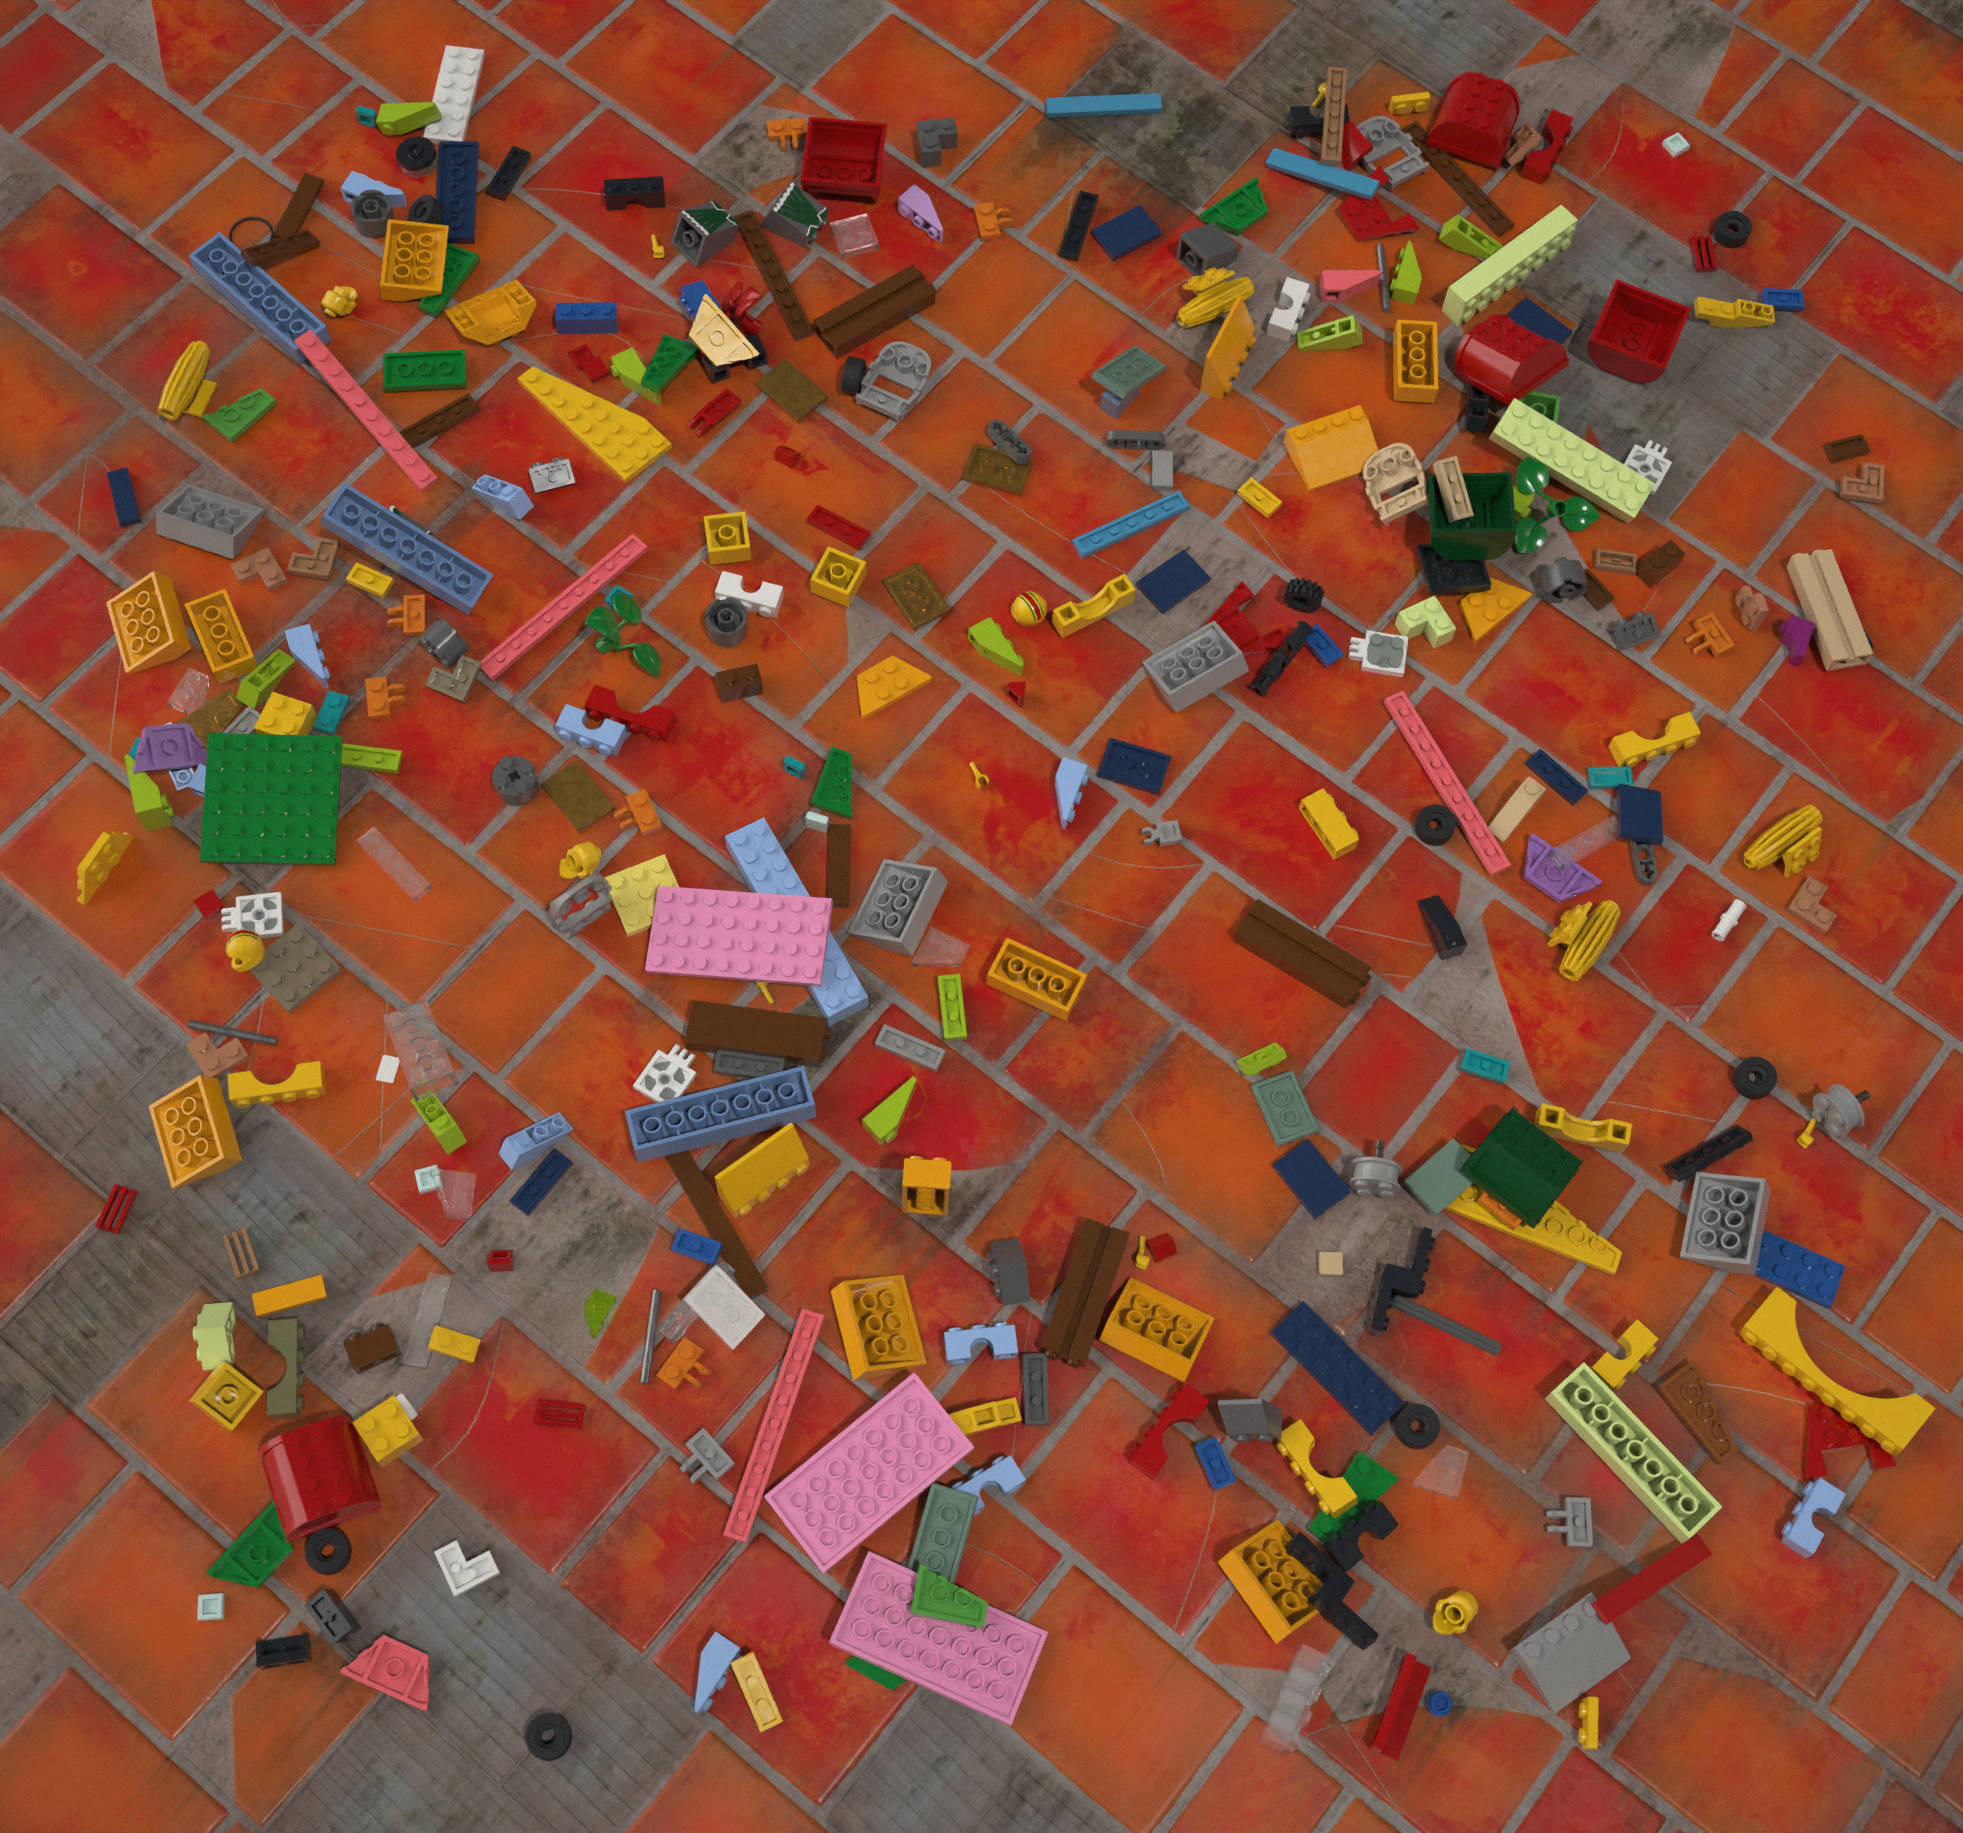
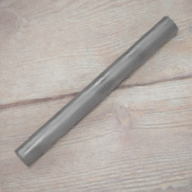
(1384, 278)
(231, 1032)
(650, 1337)

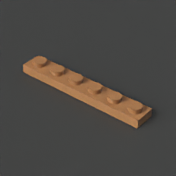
(1333, 116)

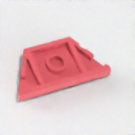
(394, 1671)

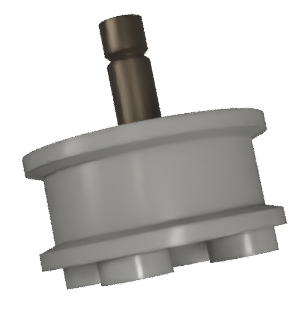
(1839, 1110)
(1376, 1175)

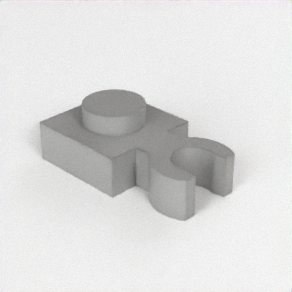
(1165, 832)

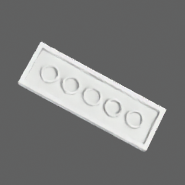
(455, 93)

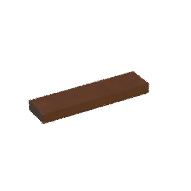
(299, 206)
(280, 248)
(440, 421)
(839, 864)

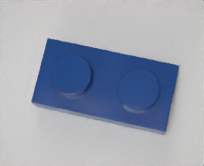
(1783, 299)
(1323, 647)
(697, 1247)
(1215, 1464)

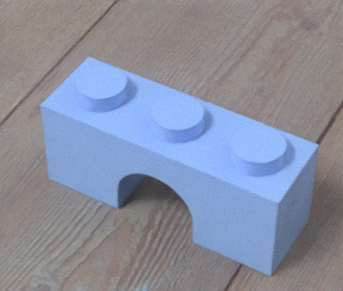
(606, 739)
(999, 1338)
(1002, 1474)
(1800, 1533)

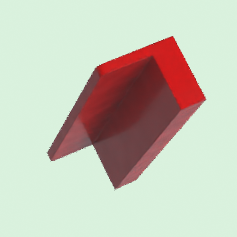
(1400, 1707)

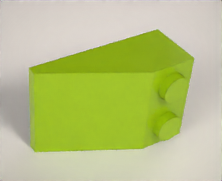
(149, 802)

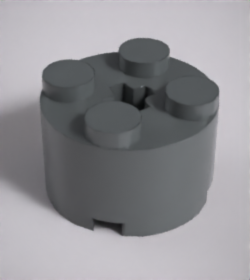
(372, 213)
(1563, 580)
(726, 622)
(444, 642)
(515, 780)

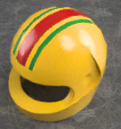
(1029, 609)
(244, 946)

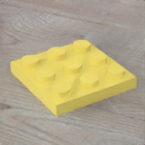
(636, 892)

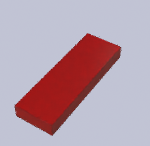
(838, 527)

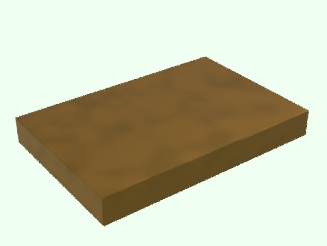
(791, 391)
(996, 470)
(916, 595)
(578, 797)

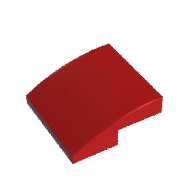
(1353, 147)

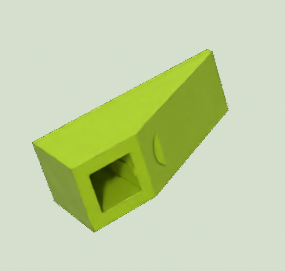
(1409, 277)
(991, 644)
(440, 1123)

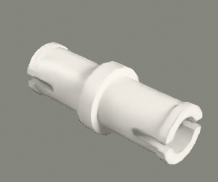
(1728, 920)

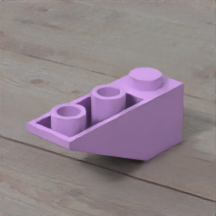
(919, 209)

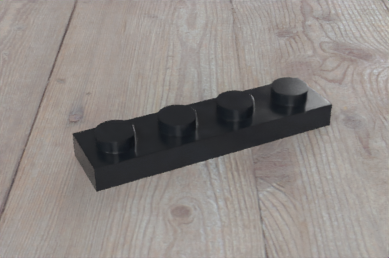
(1079, 225)
(1708, 1153)

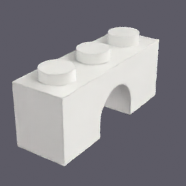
(1284, 322)
(764, 601)

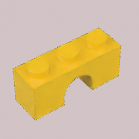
(1637, 1342)

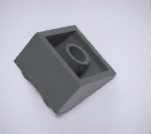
(1251, 1419)

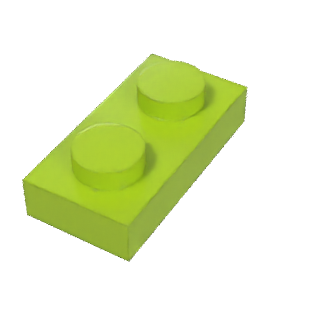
(1261, 1059)

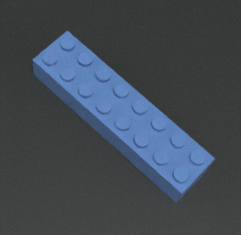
(256, 295)
(406, 548)
(720, 1114)

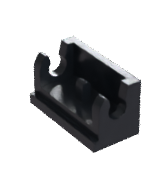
(332, 1616)
(283, 1651)

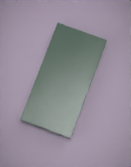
(1129, 372)
(943, 1531)

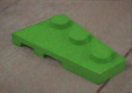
(238, 417)
(946, 1602)

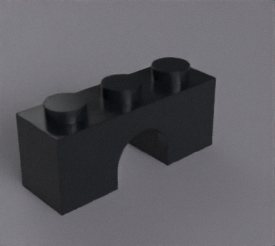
(1304, 124)
(647, 189)
(721, 373)
(1343, 1544)

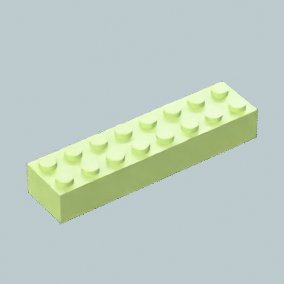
(1509, 265)
(1572, 461)
(1633, 1453)

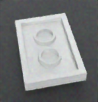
(724, 1307)

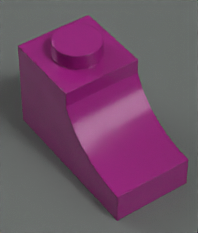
(1796, 636)

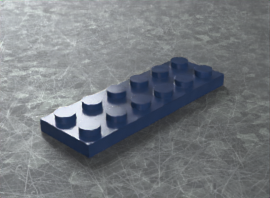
(458, 188)
(1337, 1368)

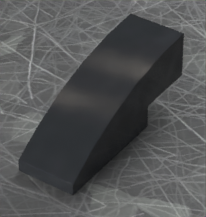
(1476, 409)

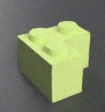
(1426, 618)
(215, 1335)

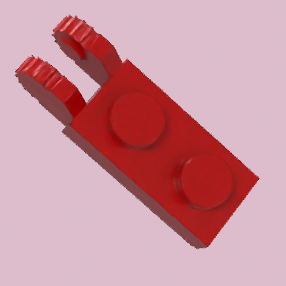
(715, 412)

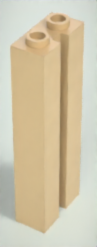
(1830, 607)

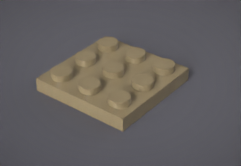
(295, 968)

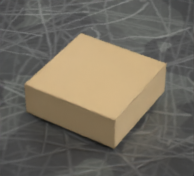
(1330, 1264)

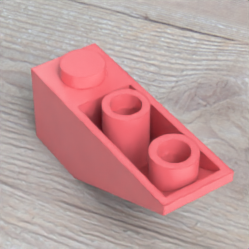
(1344, 284)

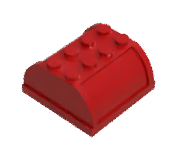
(1476, 118)
(843, 157)
(1636, 333)
(1507, 358)
(319, 1477)

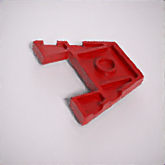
(1369, 219)
(1239, 628)
(1829, 1432)

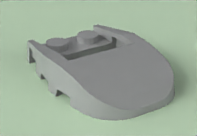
(1386, 138)
(901, 365)
(579, 893)

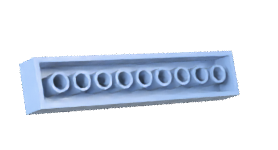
(770, 872)

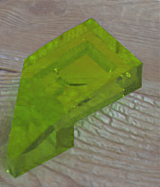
(597, 1310)

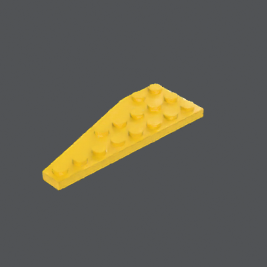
(612, 433)
(1555, 1231)

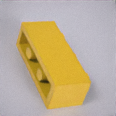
(1329, 823)

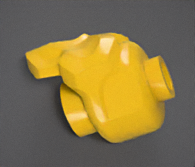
(339, 301)
(580, 861)
(1455, 1613)

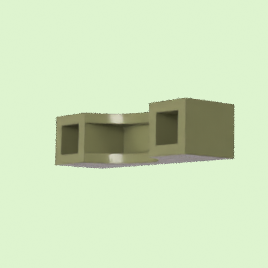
(286, 1399)

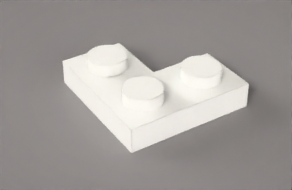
(462, 1574)

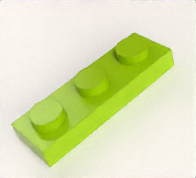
(371, 758)
(952, 1007)

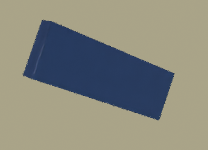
(124, 497)
(1556, 777)
(541, 1182)

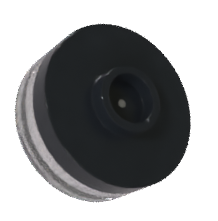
(417, 156)

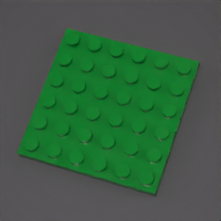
(271, 799)

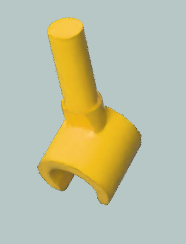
(1322, 89)
(658, 251)
(978, 776)
(762, 986)
(1805, 1139)
(1142, 1260)

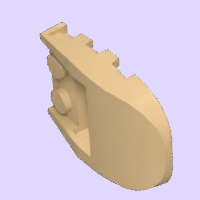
(1388, 470)

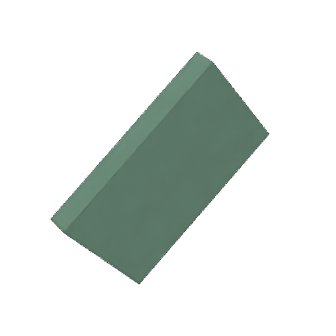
(1284, 1108)
(1439, 1179)

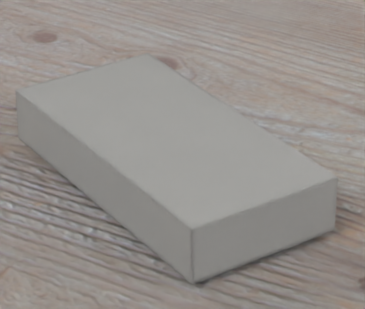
(1162, 470)

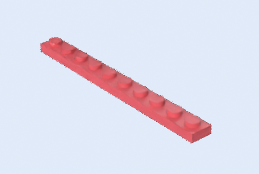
(366, 411)
(562, 607)
(1447, 783)
(773, 1426)

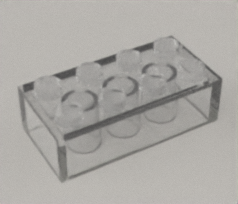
(420, 1050)
(1294, 1700)

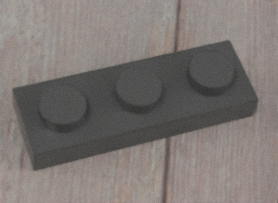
(746, 1065)
(1035, 1389)

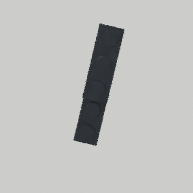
(1402, 1282)
(1331, 1591)

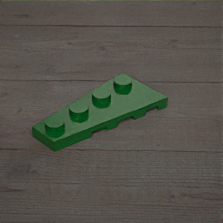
(457, 268)
(668, 362)
(1367, 1481)

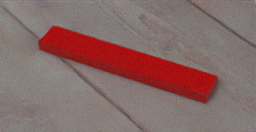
(1651, 1579)

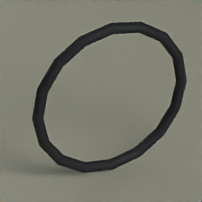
(250, 218)

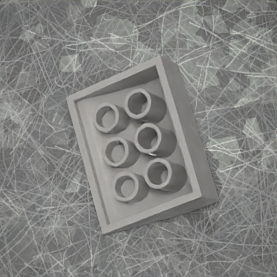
(208, 521)
(1196, 666)
(899, 906)
(1726, 1222)
(1570, 1654)

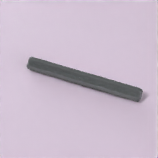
(1446, 1325)

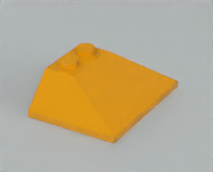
(494, 313)

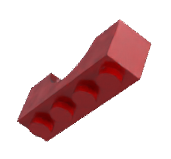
(1554, 132)
(654, 722)
(1187, 1408)

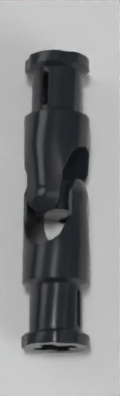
(1275, 667)

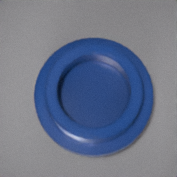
(1439, 1703)

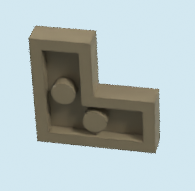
(457, 684)

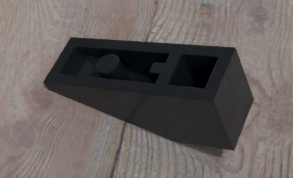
(1442, 927)

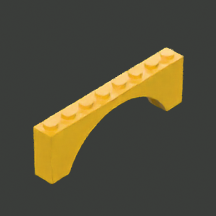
(1886, 1420)

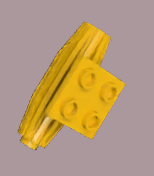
(1213, 296)
(185, 388)
(1792, 838)
(1584, 936)

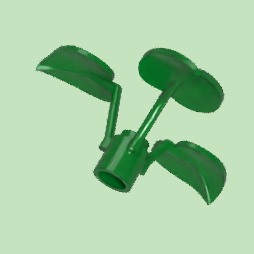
(1576, 511)
(604, 622)

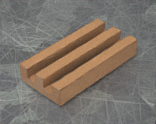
(1615, 565)
(235, 1236)

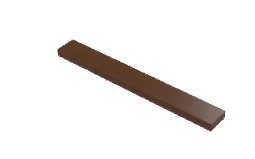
(1460, 182)
(774, 276)
(717, 1223)

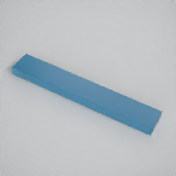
(1103, 105)
(1322, 174)
(1130, 524)

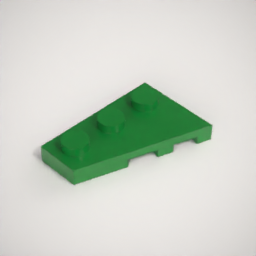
(834, 785)

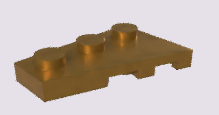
(213, 715)

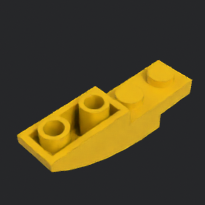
(1734, 315)
(987, 1416)

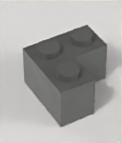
(933, 137)
(1011, 1271)

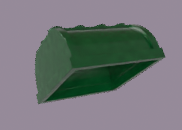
(1482, 535)
(1522, 1167)

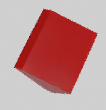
(787, 456)
(1016, 692)
(1162, 1247)
(501, 1260)

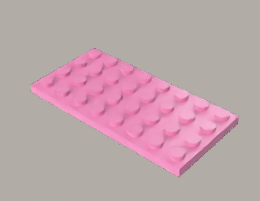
(739, 936)
(869, 1472)
(963, 1663)

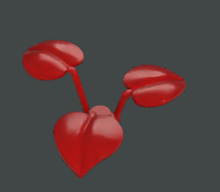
(747, 299)

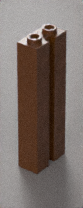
(874, 311)
(1302, 954)
(757, 1032)
(1084, 1293)

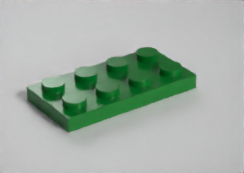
(424, 370)

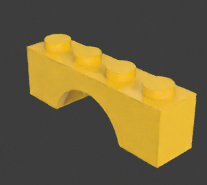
(1111, 598)
(1630, 748)
(306, 1081)
(1604, 1134)
(1333, 1493)

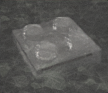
(854, 235)

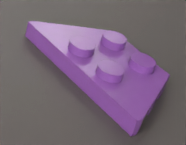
(168, 748)
(1547, 876)

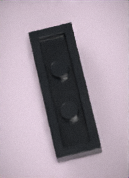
(508, 173)

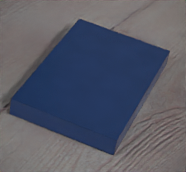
(1126, 233)
(1539, 321)
(1173, 581)
(1134, 766)
(1639, 814)
(1311, 1179)

